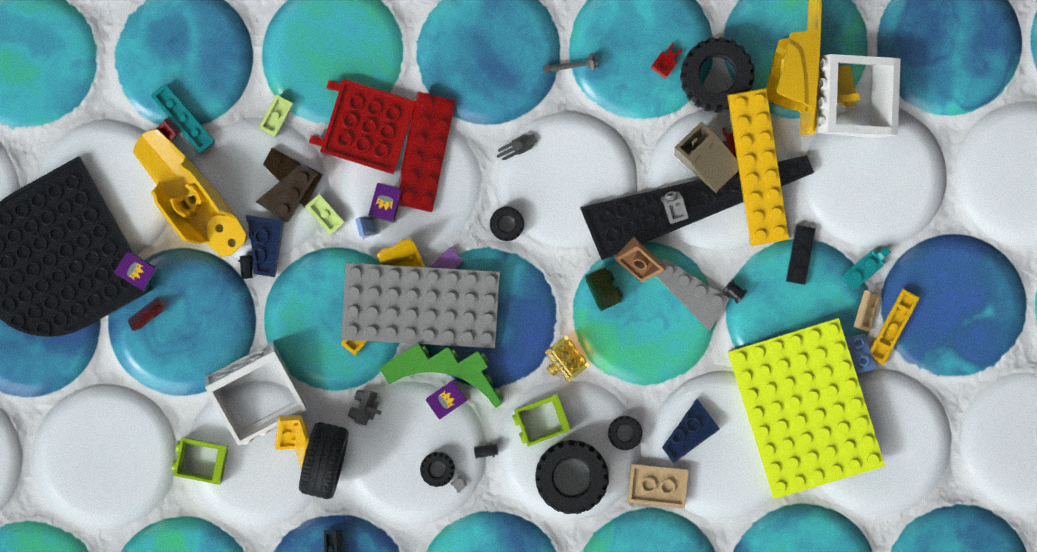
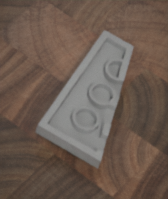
(694, 294)

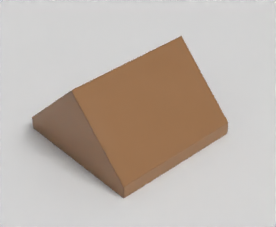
(639, 260)

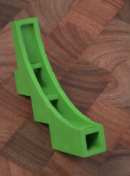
(470, 369)

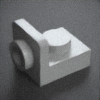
(674, 207)

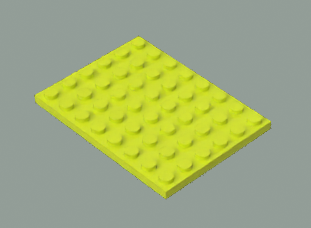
(806, 408)

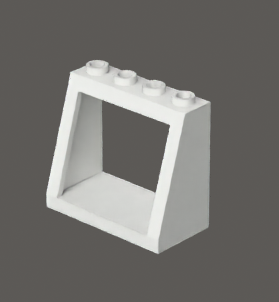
(883, 96)
(239, 368)

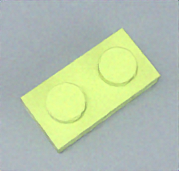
(275, 116)
(325, 214)

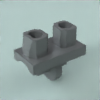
(367, 408)

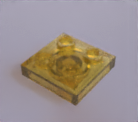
(565, 359)

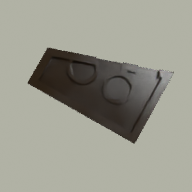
(281, 165)
(288, 193)

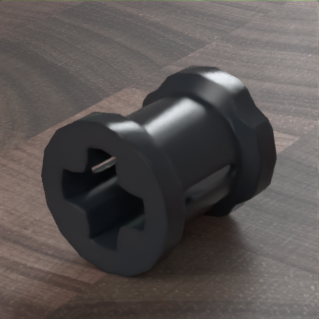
(734, 291)

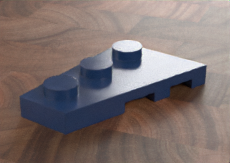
(265, 243)
(690, 432)

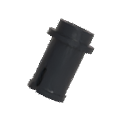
(246, 266)
(486, 450)

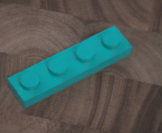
(182, 118)

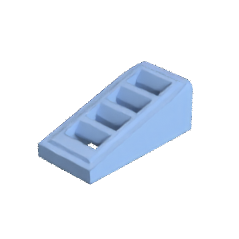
(366, 227)

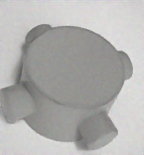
(459, 484)

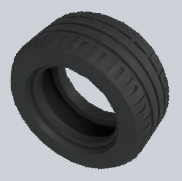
(323, 460)

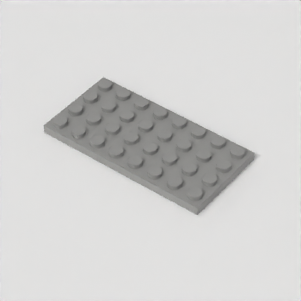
(420, 305)

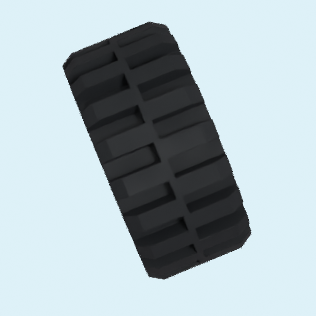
(709, 49)
(571, 503)

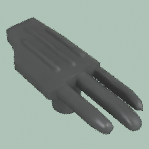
(518, 145)

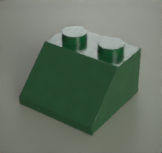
(603, 289)

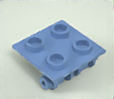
(860, 353)

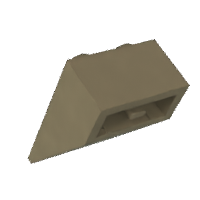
(707, 157)

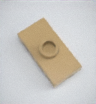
(867, 311)

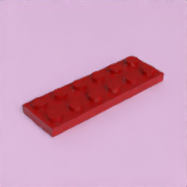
(425, 151)

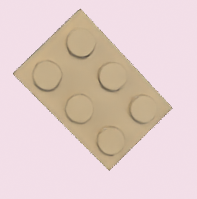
(657, 486)

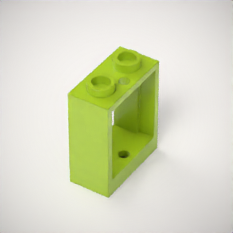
(559, 411)
(181, 447)

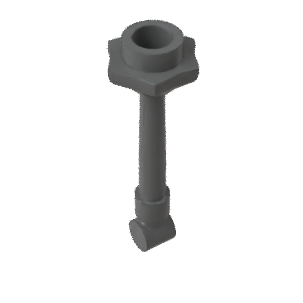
(591, 63)

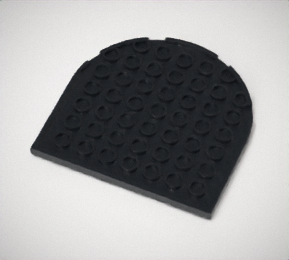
(60, 255)

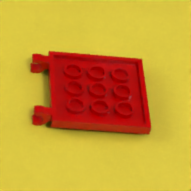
(366, 126)

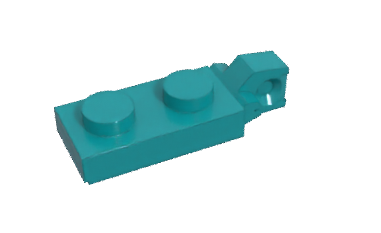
(865, 267)

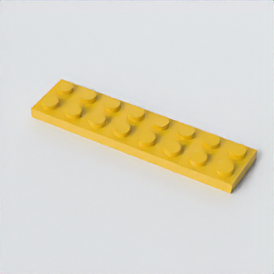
(758, 166)

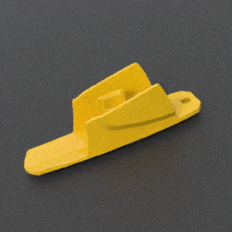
(796, 71)
(187, 196)

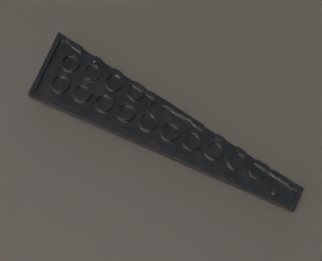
(645, 217)

